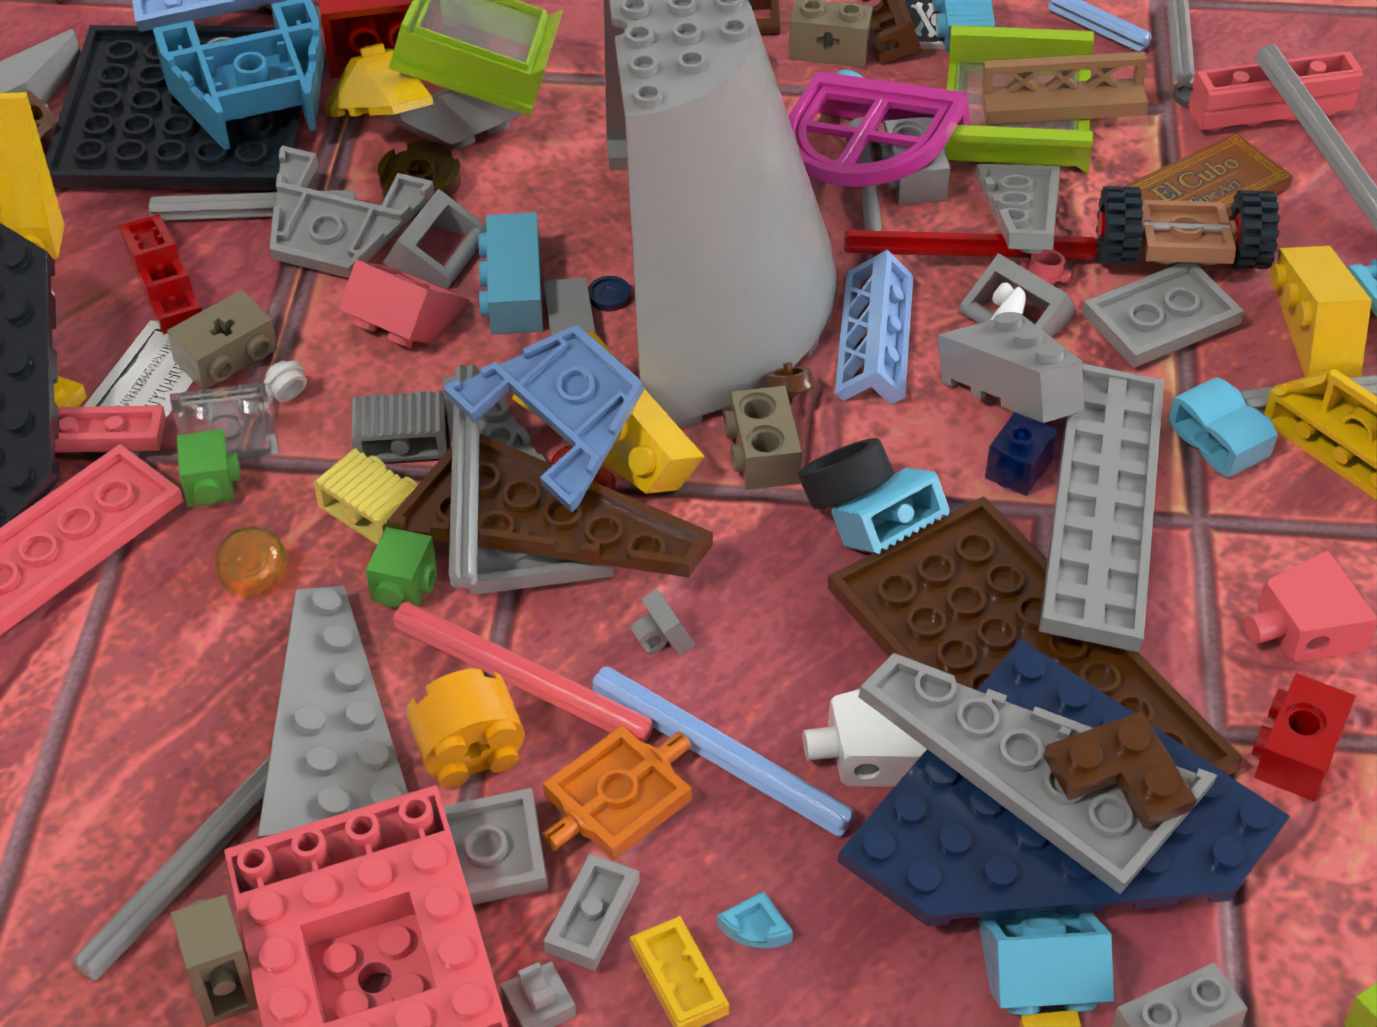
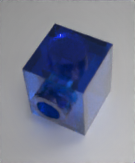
(1016, 462)

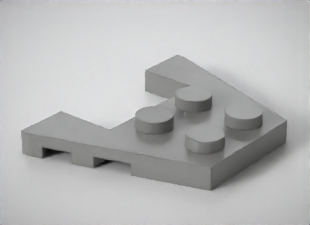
(334, 230)

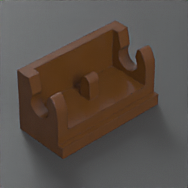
(893, 31)

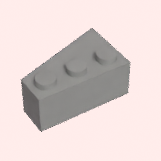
(1015, 364)

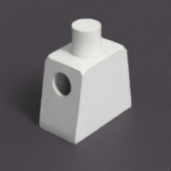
(863, 742)

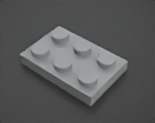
(1162, 313)

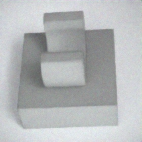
(661, 627)
(538, 997)

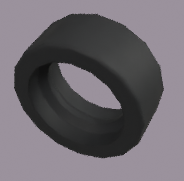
(845, 473)

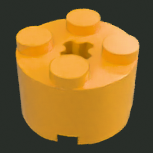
(465, 727)

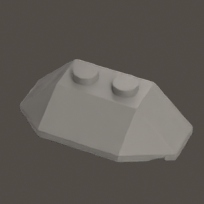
(454, 119)

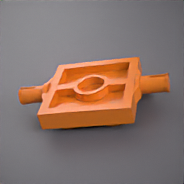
(617, 792)

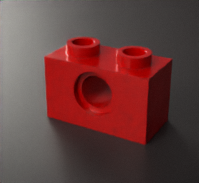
(1303, 736)

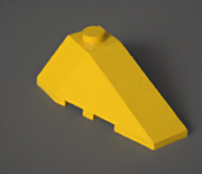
(374, 88)

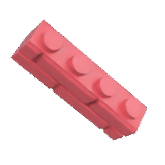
(1248, 97)

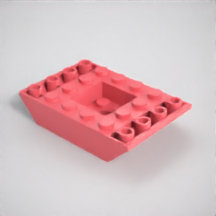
(358, 901)

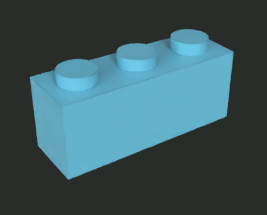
(511, 273)

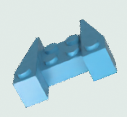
(246, 72)

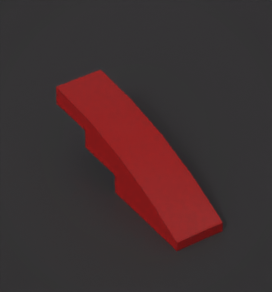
(160, 271)

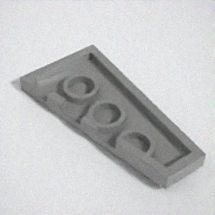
(1022, 203)

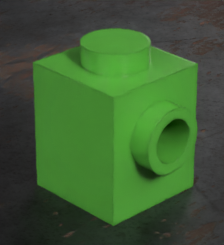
(207, 467)
(401, 568)

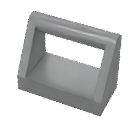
(445, 214)
(1054, 302)

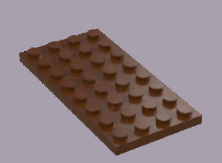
(971, 592)

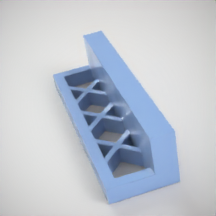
(159, 13)
(887, 329)

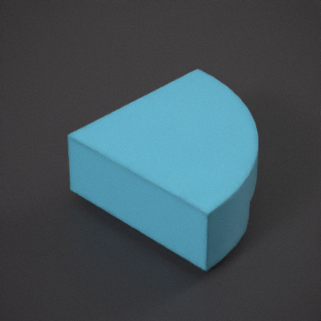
(755, 923)

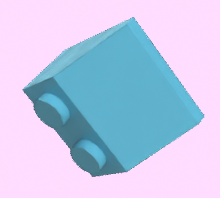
(1048, 961)

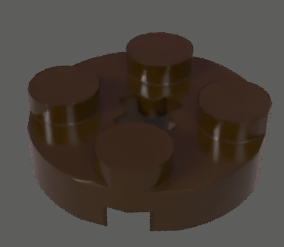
(421, 157)

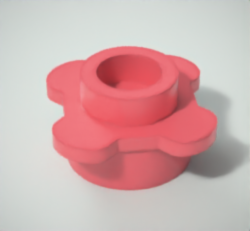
(1048, 266)

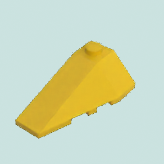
(26, 186)

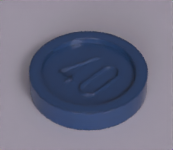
(609, 293)

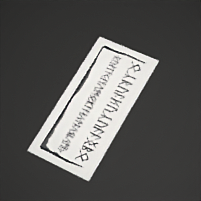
(143, 375)

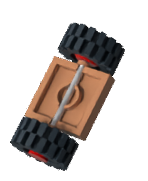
(1187, 229)

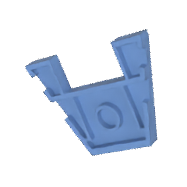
(573, 389)

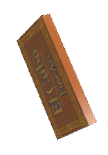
(1215, 174)

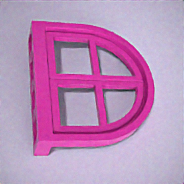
(877, 103)

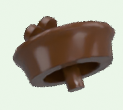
(794, 378)

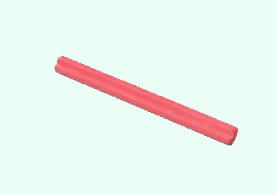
(520, 671)

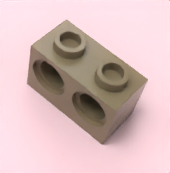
(764, 437)

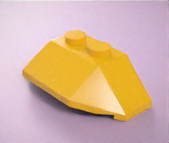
(1331, 422)

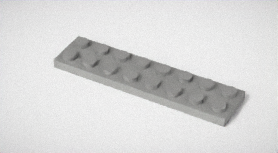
(1104, 512)

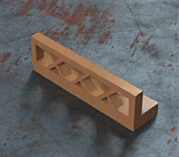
(1062, 96)

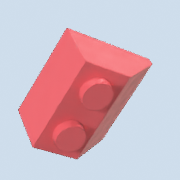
(399, 303)

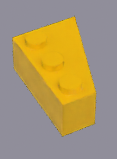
(1322, 309)

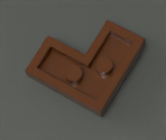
(1123, 754)

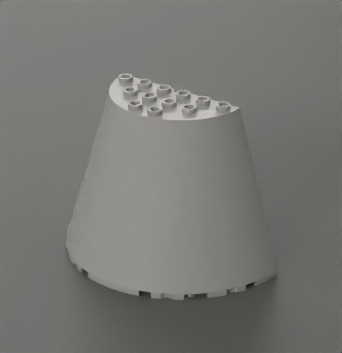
(720, 203)

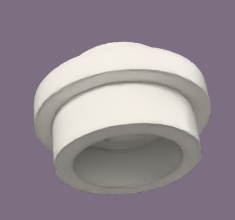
(286, 380)

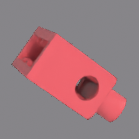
(1312, 612)

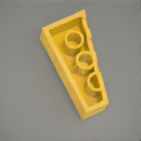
(650, 446)

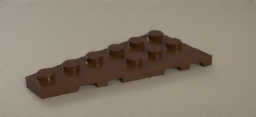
(528, 519)

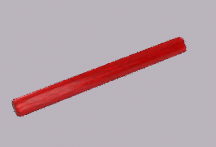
(957, 244)

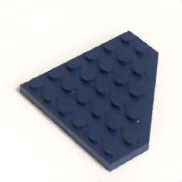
(960, 854)

